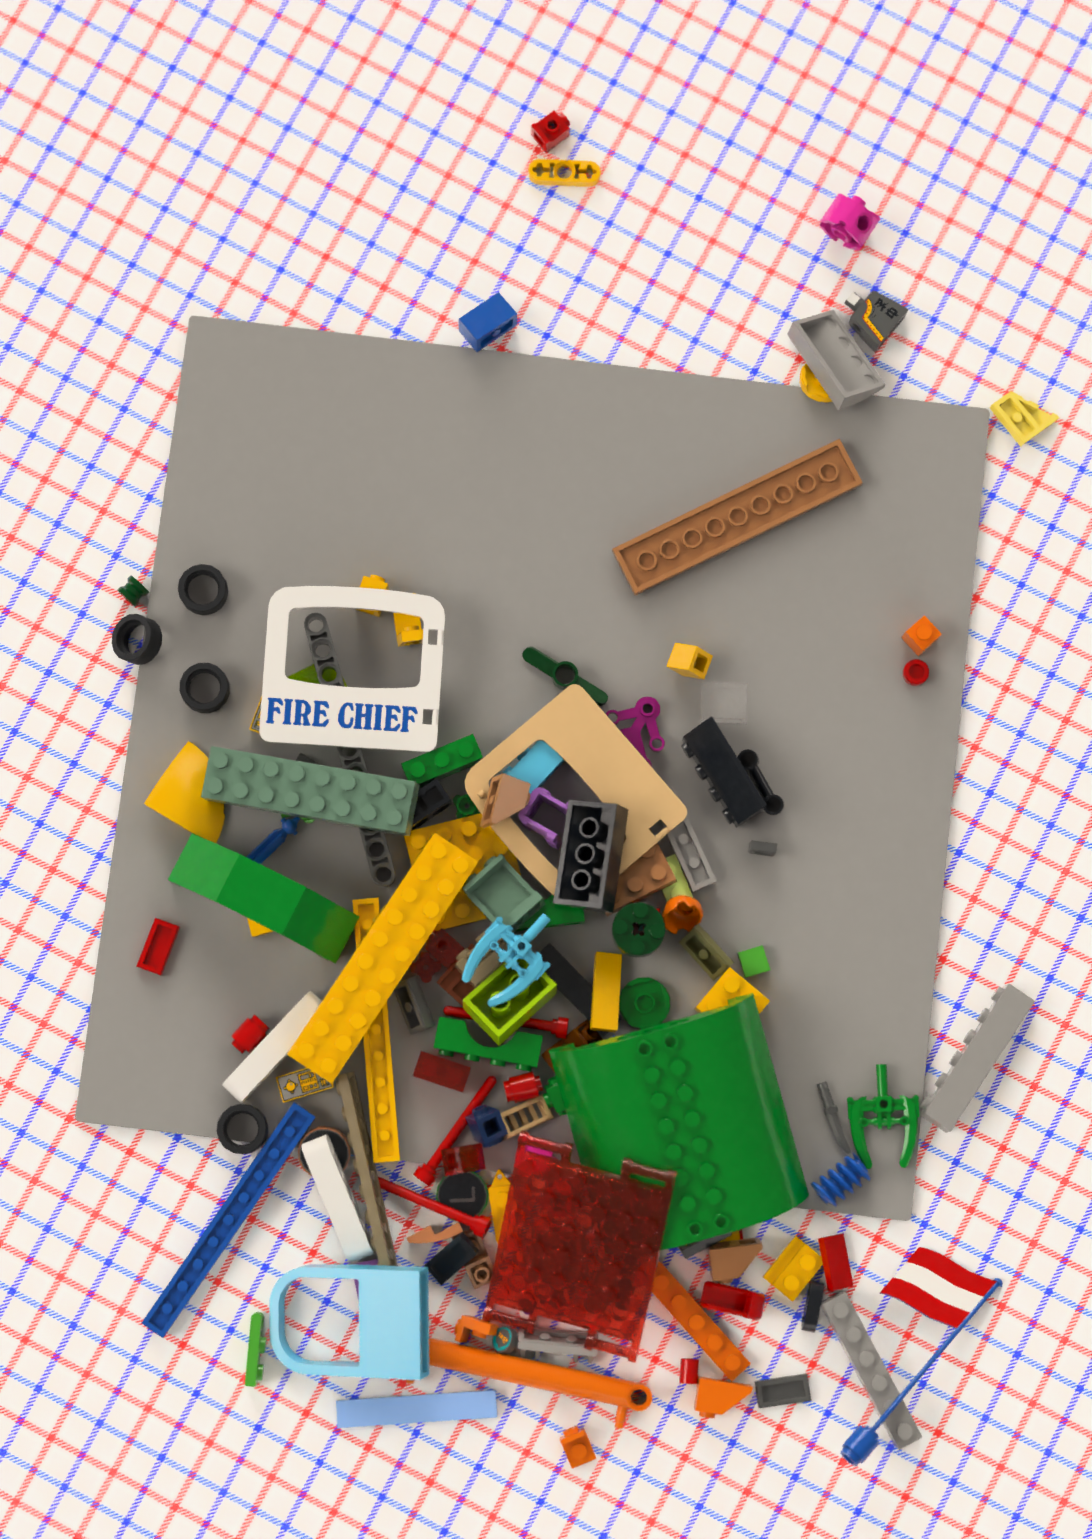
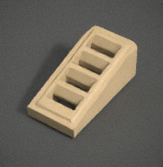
(545, 1111)

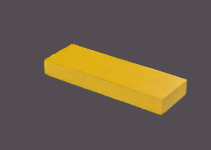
(606, 992)

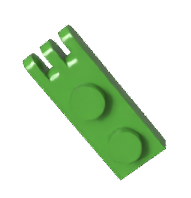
(256, 1346)

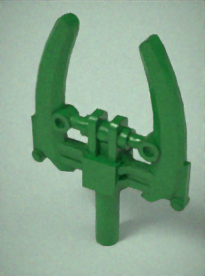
(883, 1107)

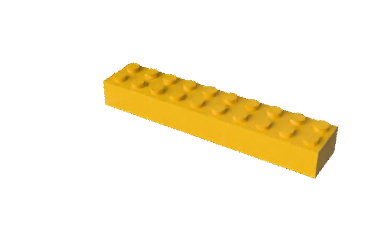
(382, 958)

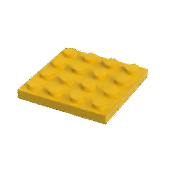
(476, 842)

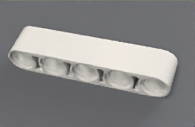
(271, 1050)
(338, 1198)

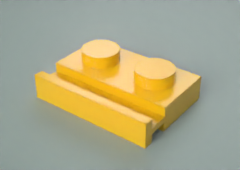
(793, 1268)

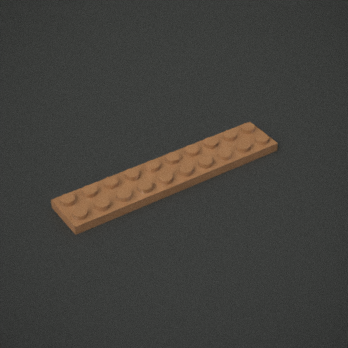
(737, 517)

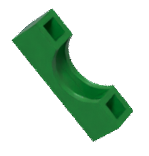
(520, 1050)

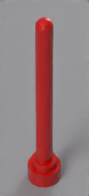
(557, 1026)
(427, 1171)
(478, 1224)

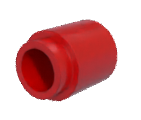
(249, 1034)
(522, 1087)

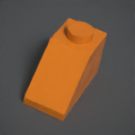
(718, 1396)

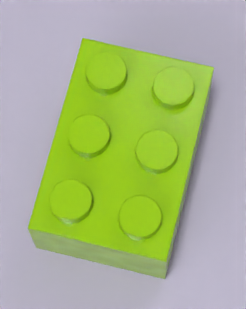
(507, 1017)

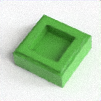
(753, 961)

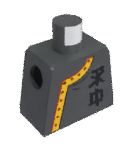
(874, 317)

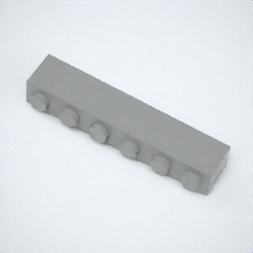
(976, 1058)
(870, 1368)

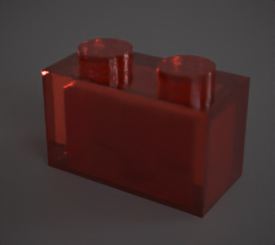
(442, 1072)

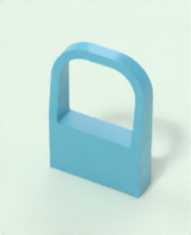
(390, 1322)

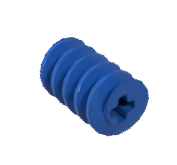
(841, 1180)

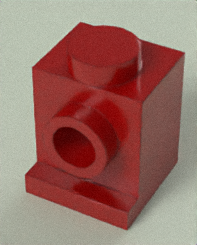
(547, 137)

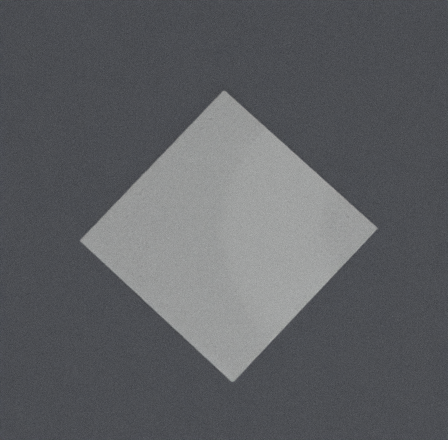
(503, 502)

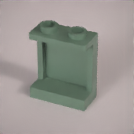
(503, 893)

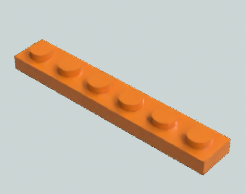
(698, 1324)

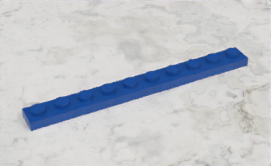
(228, 1220)

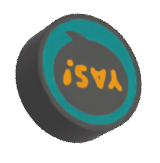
(505, 1340)

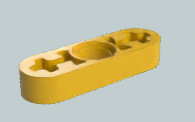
(582, 179)

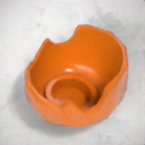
(682, 913)

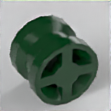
(133, 591)

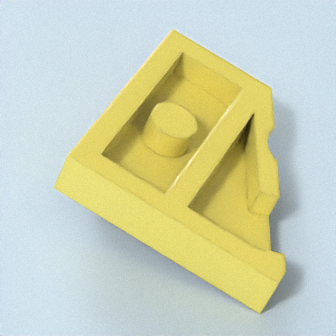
(1021, 417)

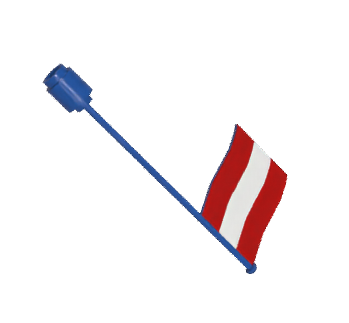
(940, 1292)

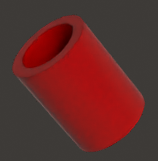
(689, 1371)

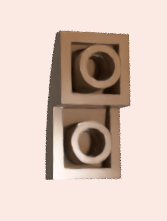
(480, 1267)

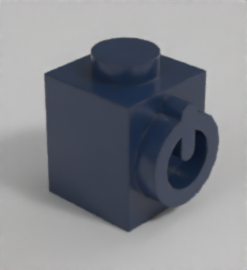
(486, 1125)

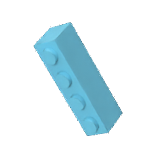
(536, 765)

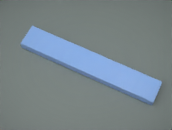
(416, 1408)

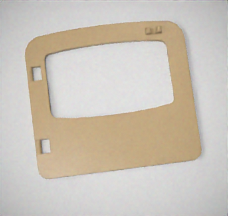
(603, 760)

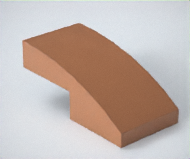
(428, 1235)

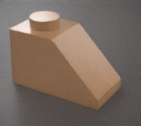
(504, 798)
(732, 1258)

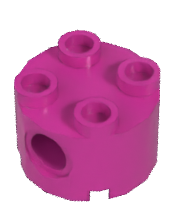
(849, 221)

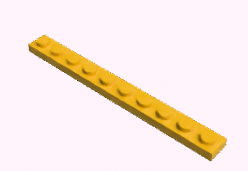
(378, 1059)

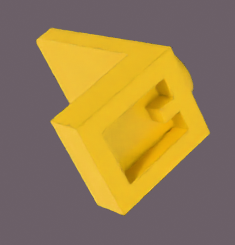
(408, 629)

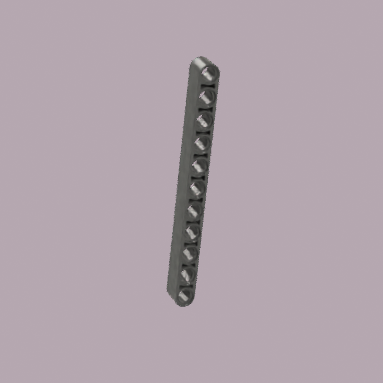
(322, 664)

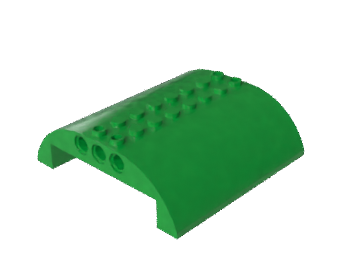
(694, 1102)

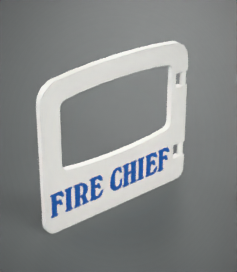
(350, 715)

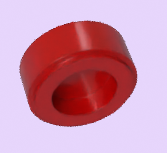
(915, 672)

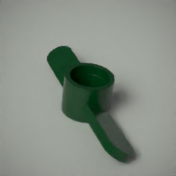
(550, 667)

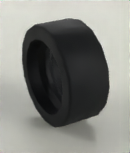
(192, 573)
(121, 637)
(190, 674)
(224, 1120)

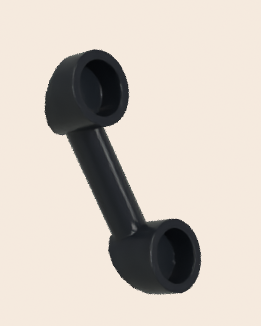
(750, 762)

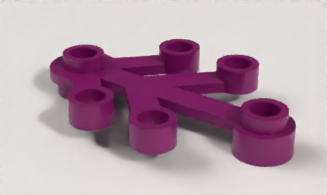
(633, 733)

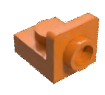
(478, 1326)
(577, 1446)

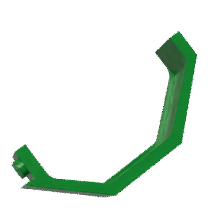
(264, 897)

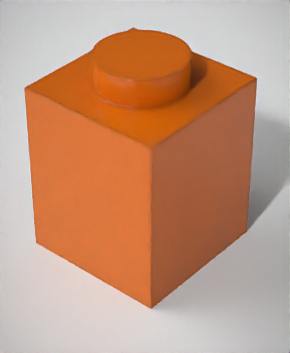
(921, 635)

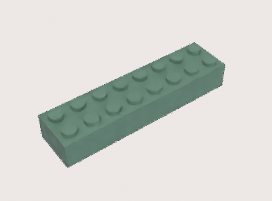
(310, 791)

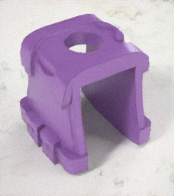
(526, 815)

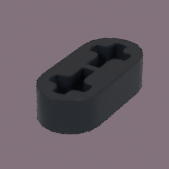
(812, 1306)

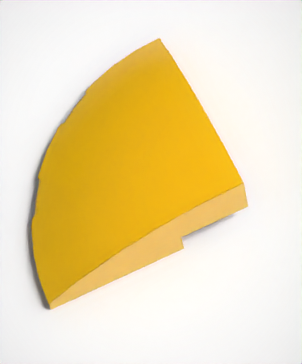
(179, 795)

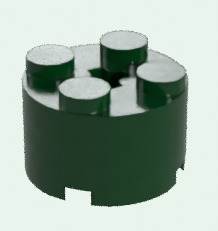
(653, 931)

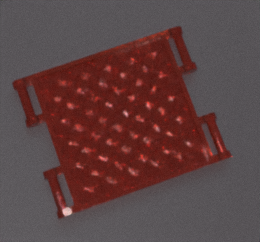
(579, 1245)

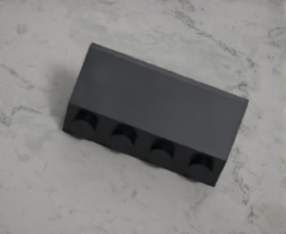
(723, 772)
(591, 855)

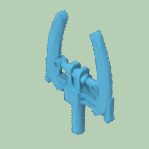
(517, 948)

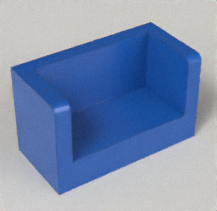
(487, 322)

